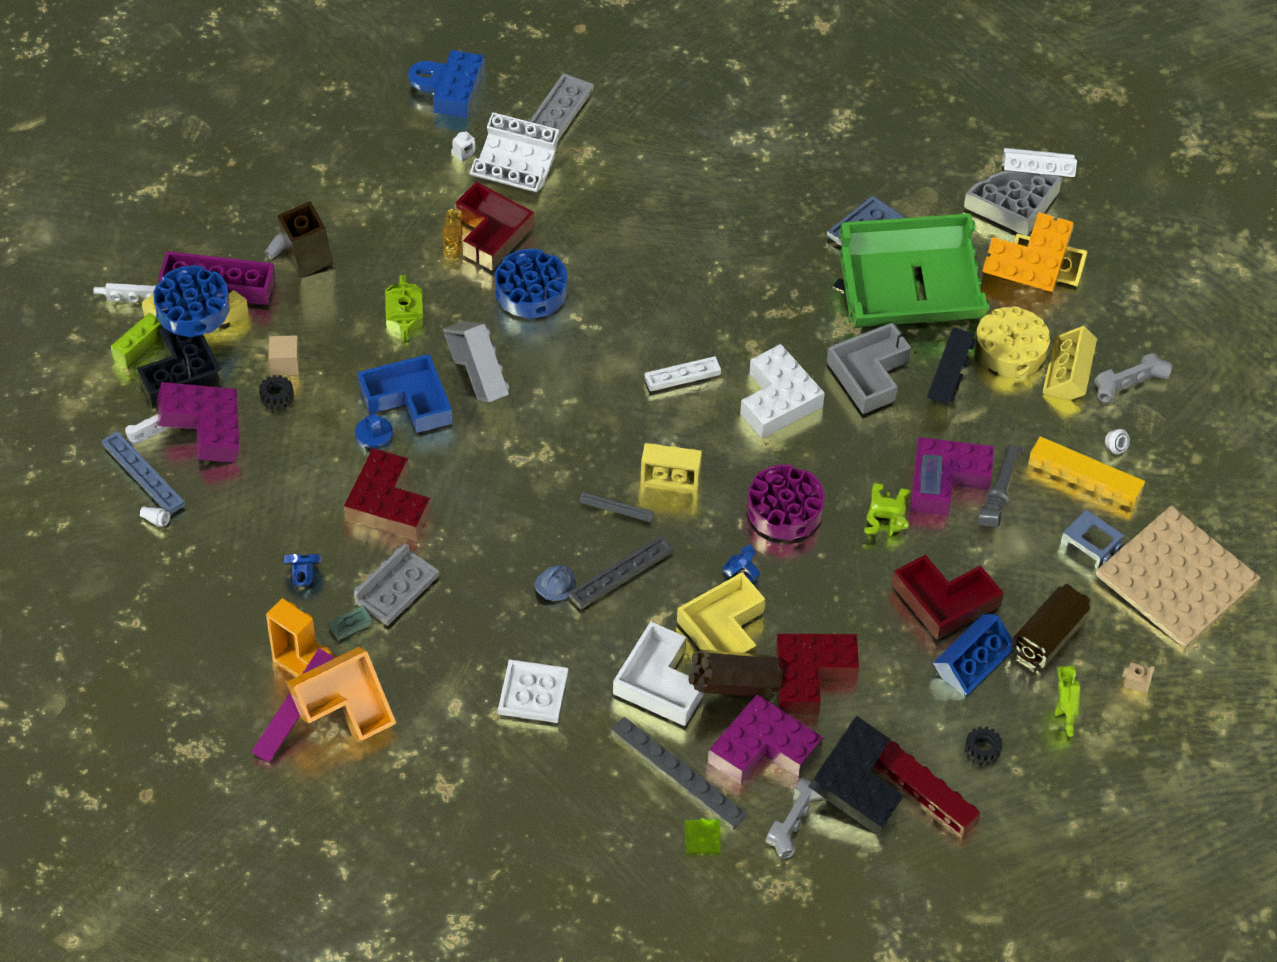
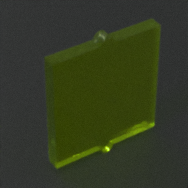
(702, 836)

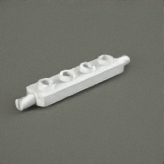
(125, 292)

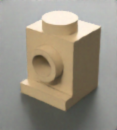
(1138, 677)

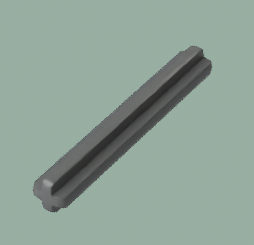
(616, 506)

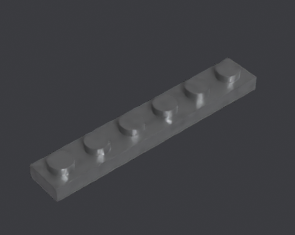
(621, 572)

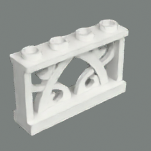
(1039, 162)

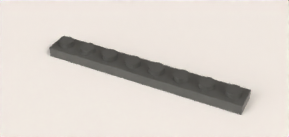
(678, 773)

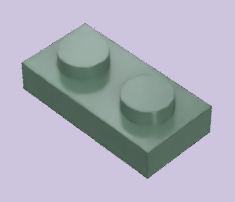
(350, 623)

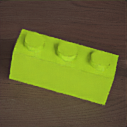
(137, 341)

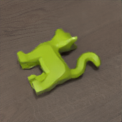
(887, 508)
(1068, 696)

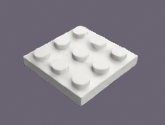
(533, 691)

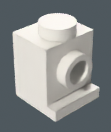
(462, 141)

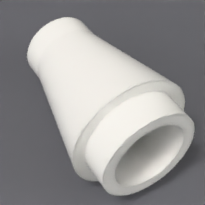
(157, 516)

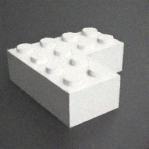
(785, 393)
(650, 676)

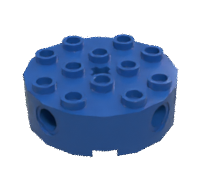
(531, 283)
(191, 301)

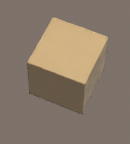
(283, 355)

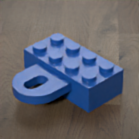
(452, 82)

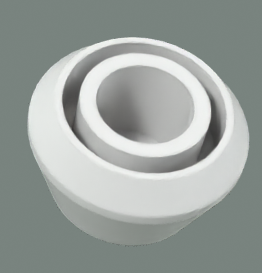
(1117, 441)

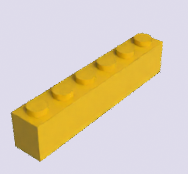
(1086, 472)

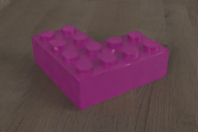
(209, 411)
(962, 466)
(764, 732)

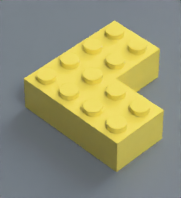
(717, 616)

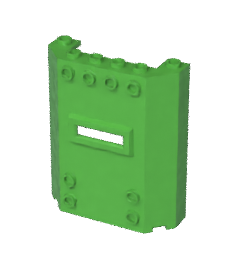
(881, 277)

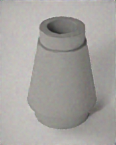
(276, 246)

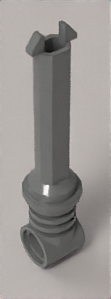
(997, 497)

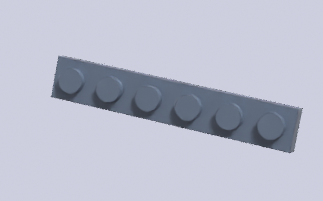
(143, 472)

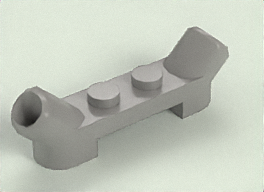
(1150, 366)
(780, 834)

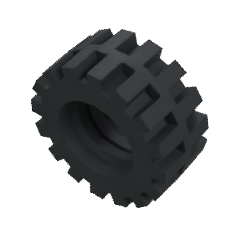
(280, 400)
(987, 736)

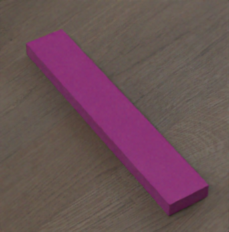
(285, 717)

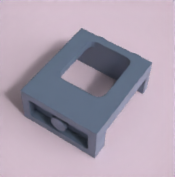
(1080, 526)

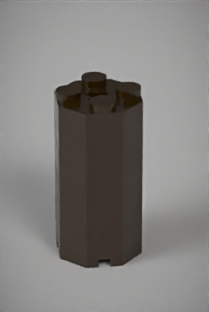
(1051, 626)
(735, 673)

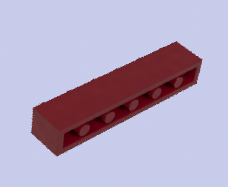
(927, 789)

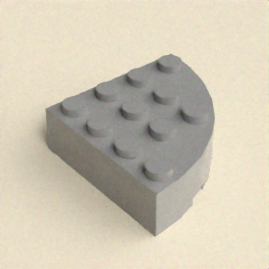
(1013, 198)

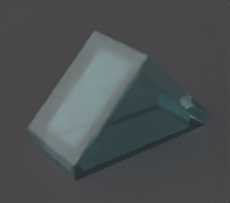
(930, 474)

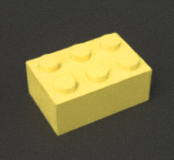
(671, 467)

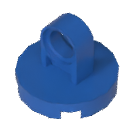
(373, 432)
(742, 563)
(300, 564)

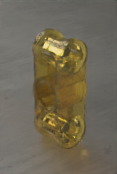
(452, 234)

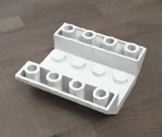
(516, 153)

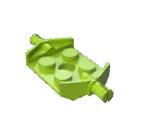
(404, 317)

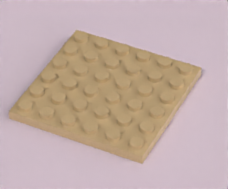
(1177, 576)

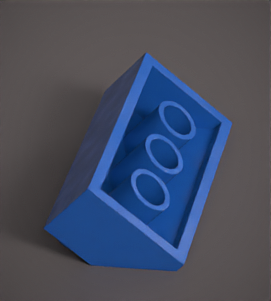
(975, 653)

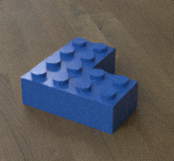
(411, 384)

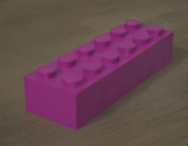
(248, 278)

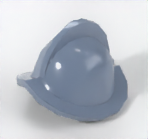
(555, 583)

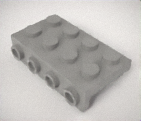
(395, 584)

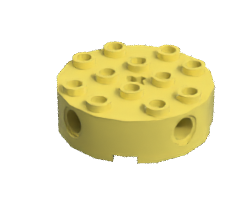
(1012, 342)

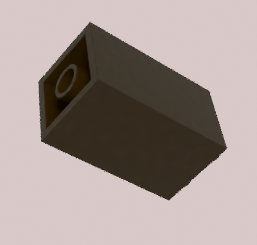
(305, 239)

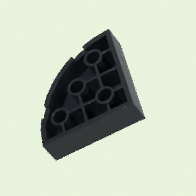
(950, 366)

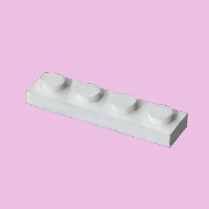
(682, 373)

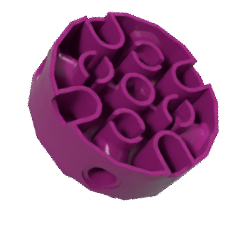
(785, 502)

